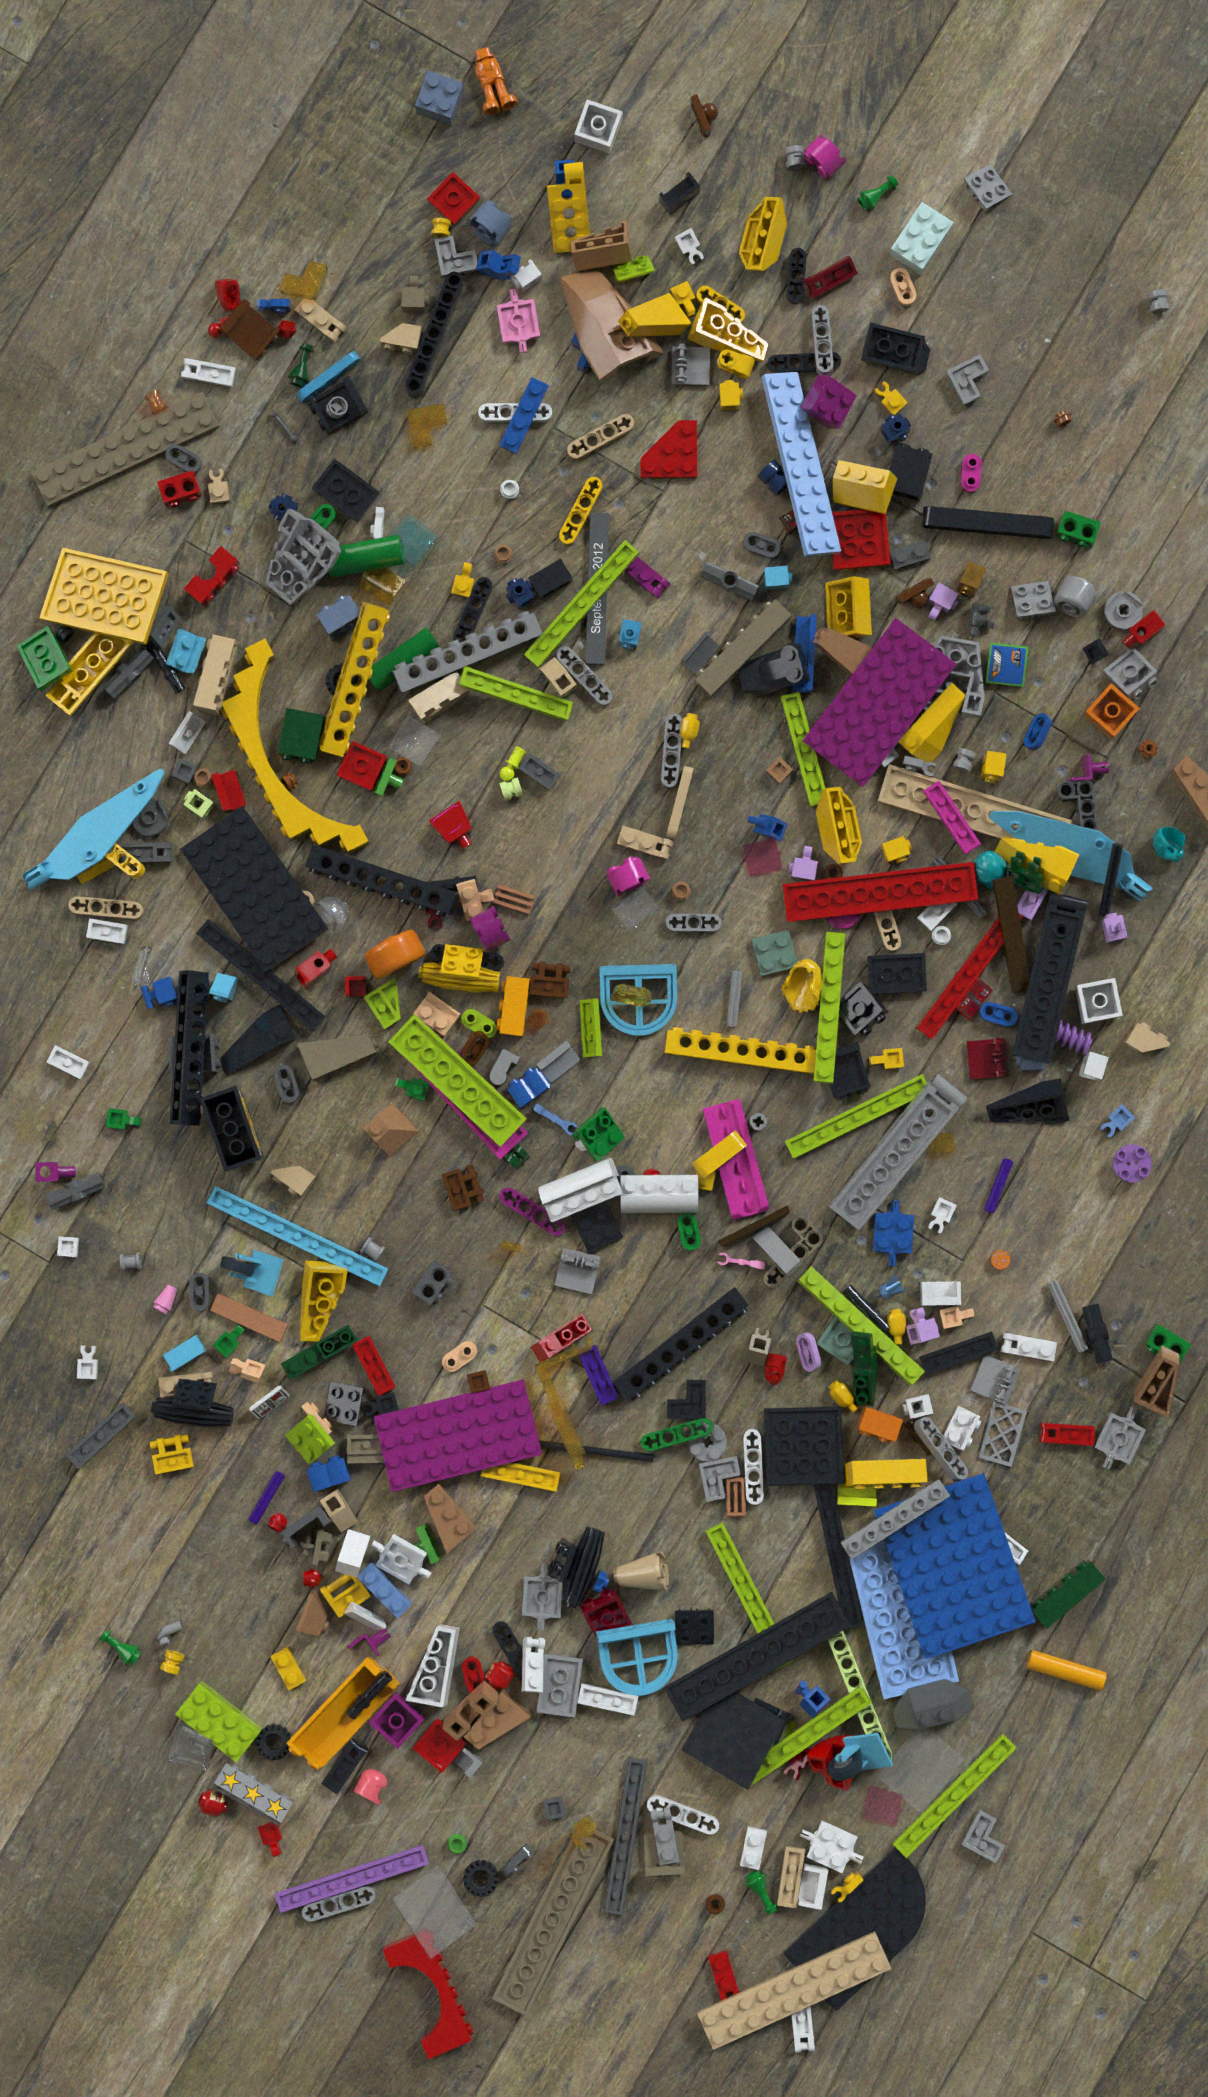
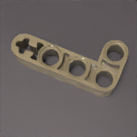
(803, 1242)

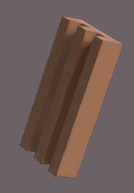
(498, 894)
(743, 1500)

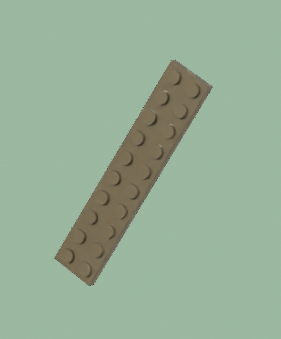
(125, 449)
(551, 1922)

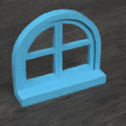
(638, 973)
(636, 1632)

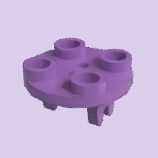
(1132, 1153)

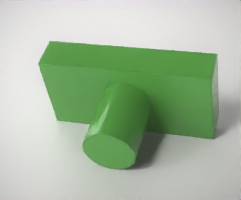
(387, 778)
(428, 1543)

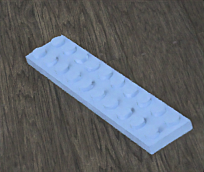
(801, 464)

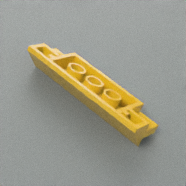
(89, 669)

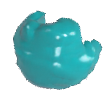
(1169, 843)
(989, 866)

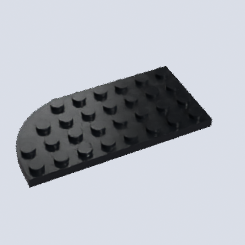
(886, 1901)

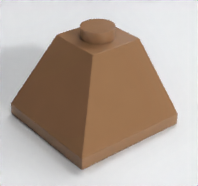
(390, 1129)
(314, 1616)

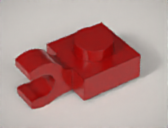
(270, 1835)

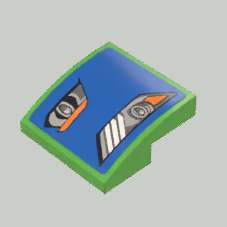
(1006, 664)

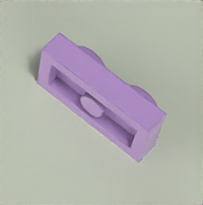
(1030, 902)

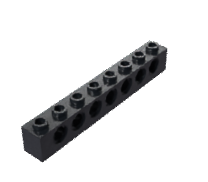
(319, 855)
(189, 1033)
(632, 1392)

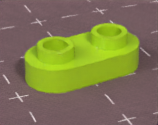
(479, 1022)

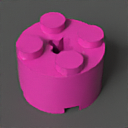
(824, 156)
(627, 876)

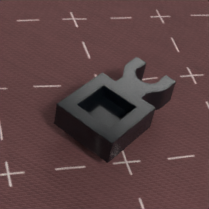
(385, 1404)

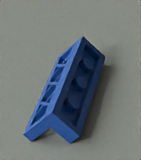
(805, 635)

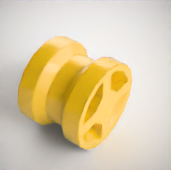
(441, 227)

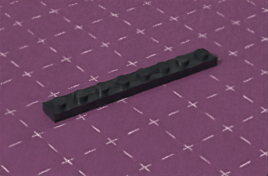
(267, 981)
(837, 1555)

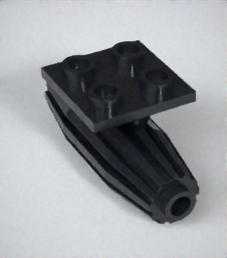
(193, 1406)
(577, 1565)

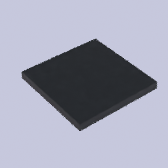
(804, 1446)
(734, 1738)

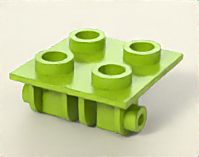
(637, 267)

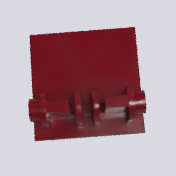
(987, 1058)

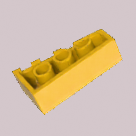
(885, 1473)

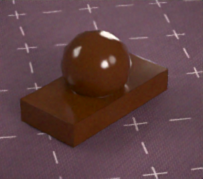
(703, 114)
(916, 593)

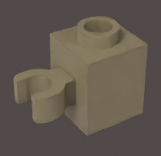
(414, 298)
(758, 1348)

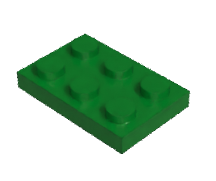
(44, 658)

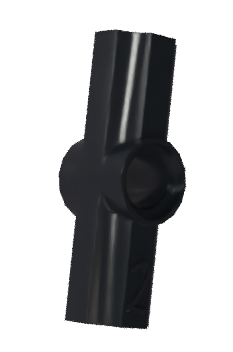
(1097, 1333)

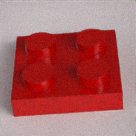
(453, 198)
(361, 766)
(438, 1746)

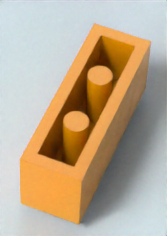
(513, 1006)

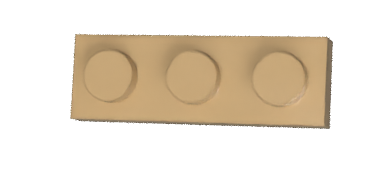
(791, 1877)

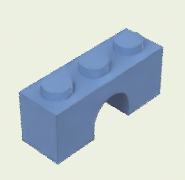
(384, 1590)

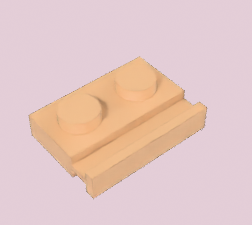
(436, 1014)

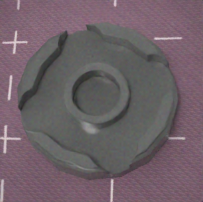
(151, 819)

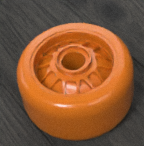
(394, 954)

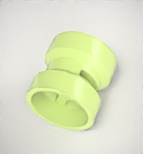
(511, 789)

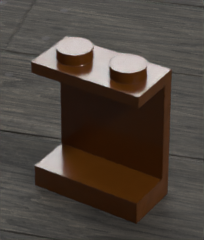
(249, 330)

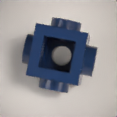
(889, 429)
(282, 500)
(520, 599)

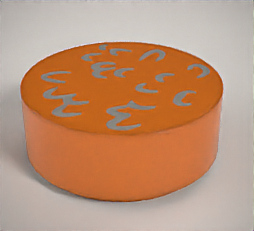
(1000, 1259)

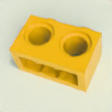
(993, 766)

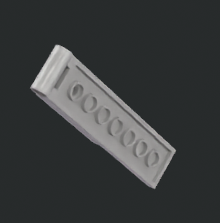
(898, 1150)

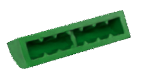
(369, 556)
(419, 644)

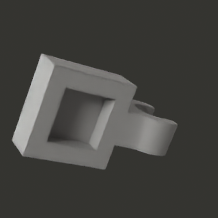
(915, 765)

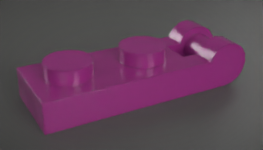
(646, 576)

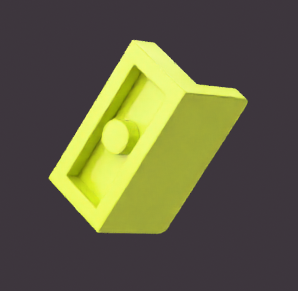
(862, 1497)

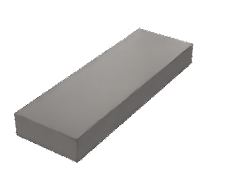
(777, 1250)

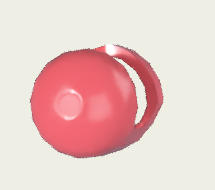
(370, 1784)

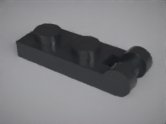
(344, 1767)

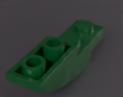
(319, 1352)
(865, 1369)

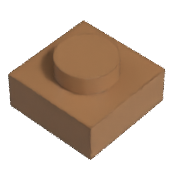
(779, 770)

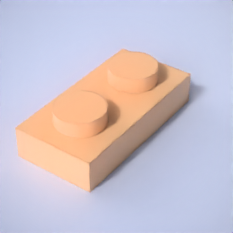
(311, 1408)

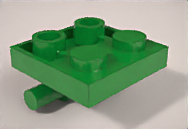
(599, 1134)

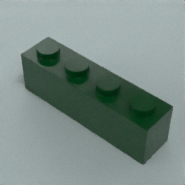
(1067, 1593)

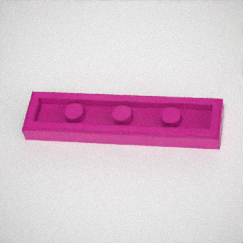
(951, 817)

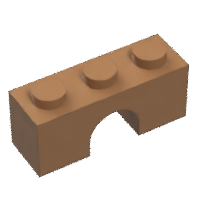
(479, 1701)

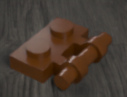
(549, 985)
(457, 1190)

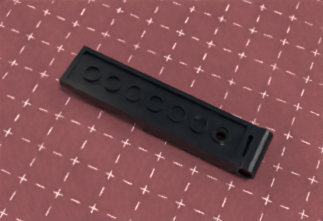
(1049, 978)

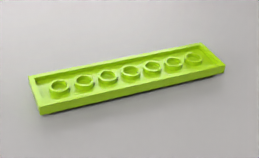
(457, 1080)

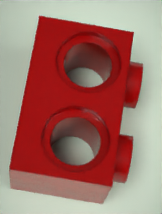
(178, 484)

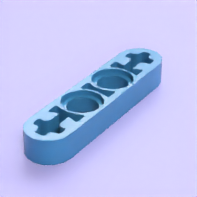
(328, 377)

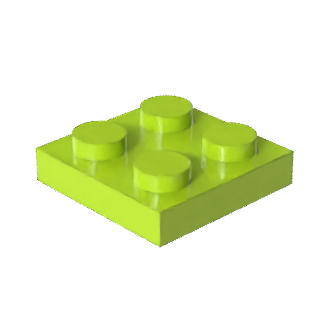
(310, 1439)

